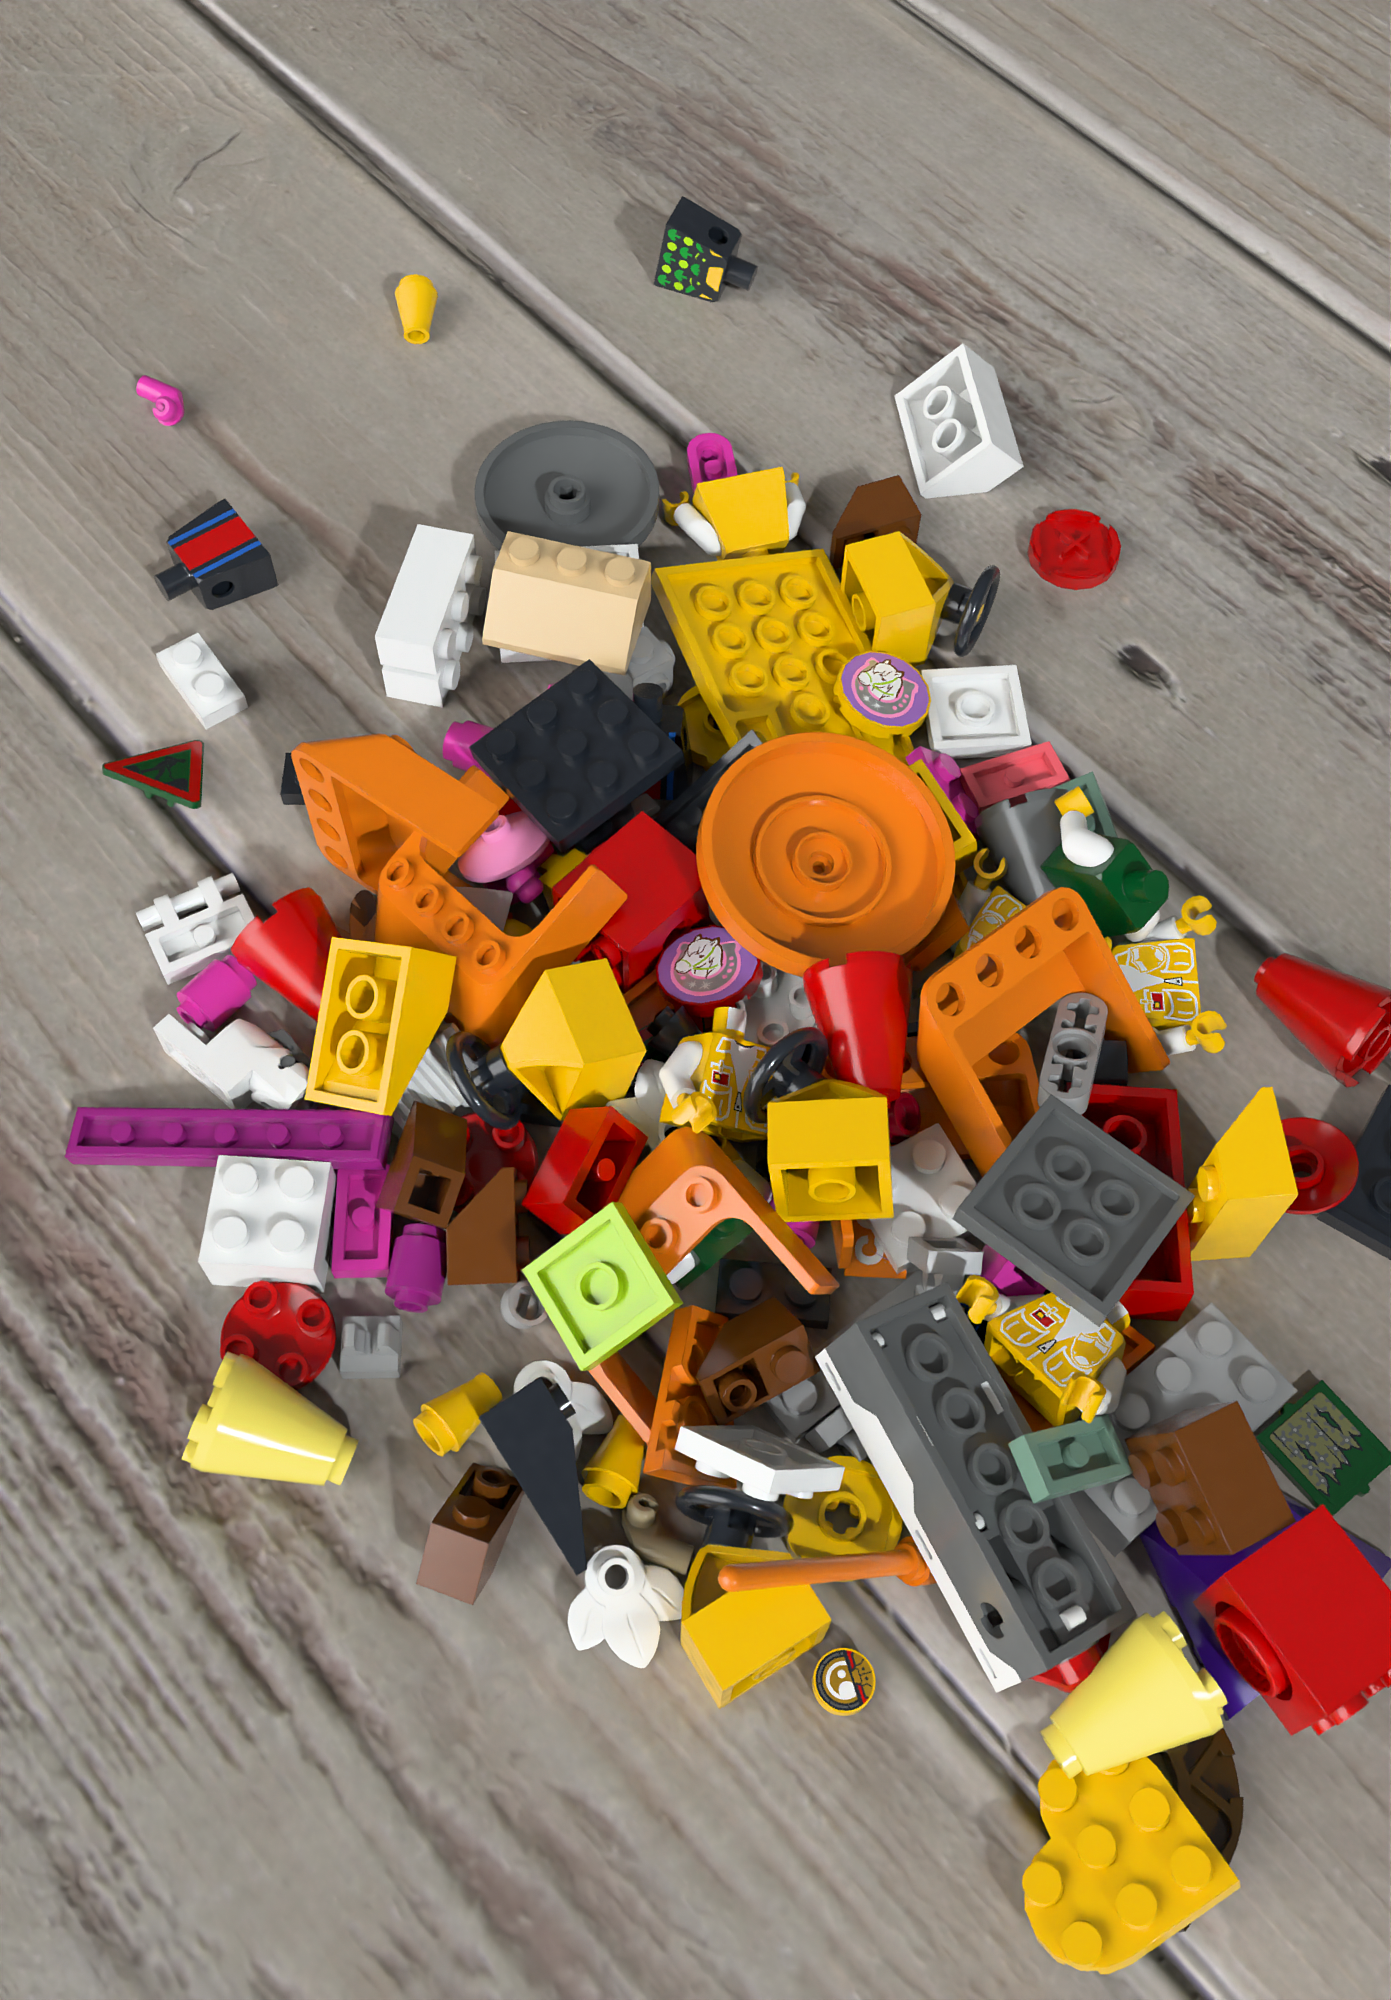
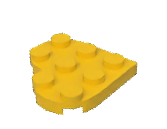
(1118, 1866)

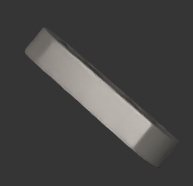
(1065, 1037)

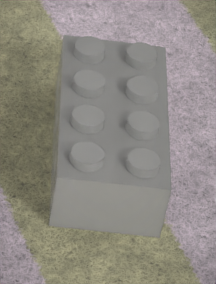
(1193, 1369)

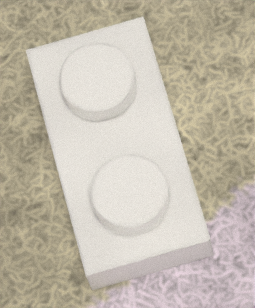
(202, 680)

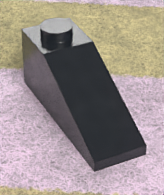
(540, 1452)

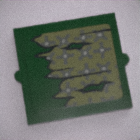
(1324, 1449)

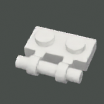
(195, 941)

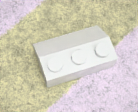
(958, 427)

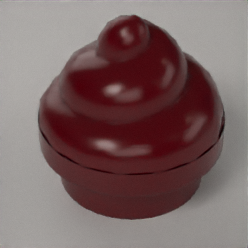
(903, 1118)

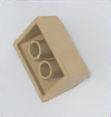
(567, 602)

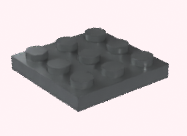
(1073, 1209)

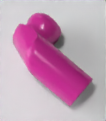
(168, 399)
(524, 882)

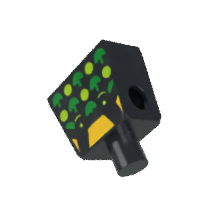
(701, 254)

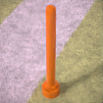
(903, 1561)

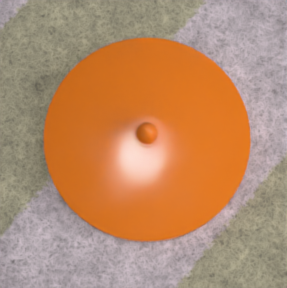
(824, 852)

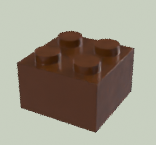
(1208, 1481)

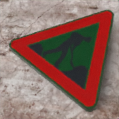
(165, 772)

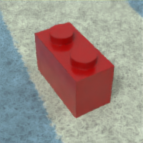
(584, 1167)

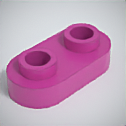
(710, 459)

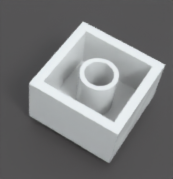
(269, 1222)

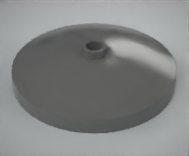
(568, 486)

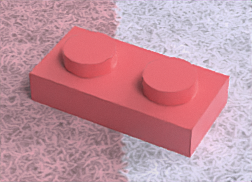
(1013, 776)

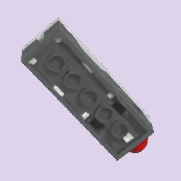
(938, 1433)

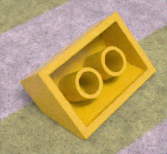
(1242, 1185)

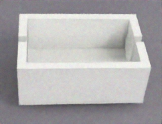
(430, 616)

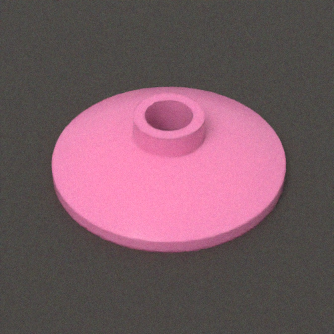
(503, 849)

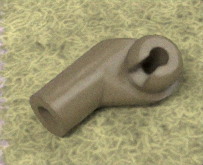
(648, 1536)

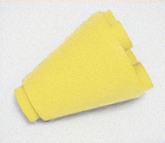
(266, 1430)
(1135, 1702)

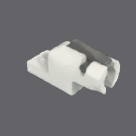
(241, 1063)

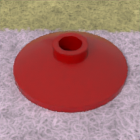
(1327, 1157)

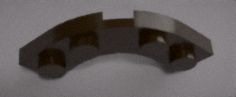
(1209, 1787)

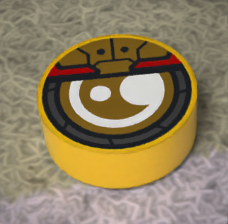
(843, 1681)

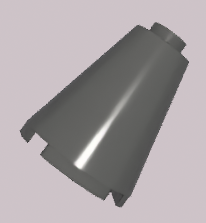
(1025, 838)

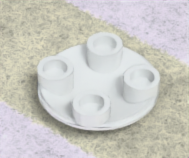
(776, 1007)

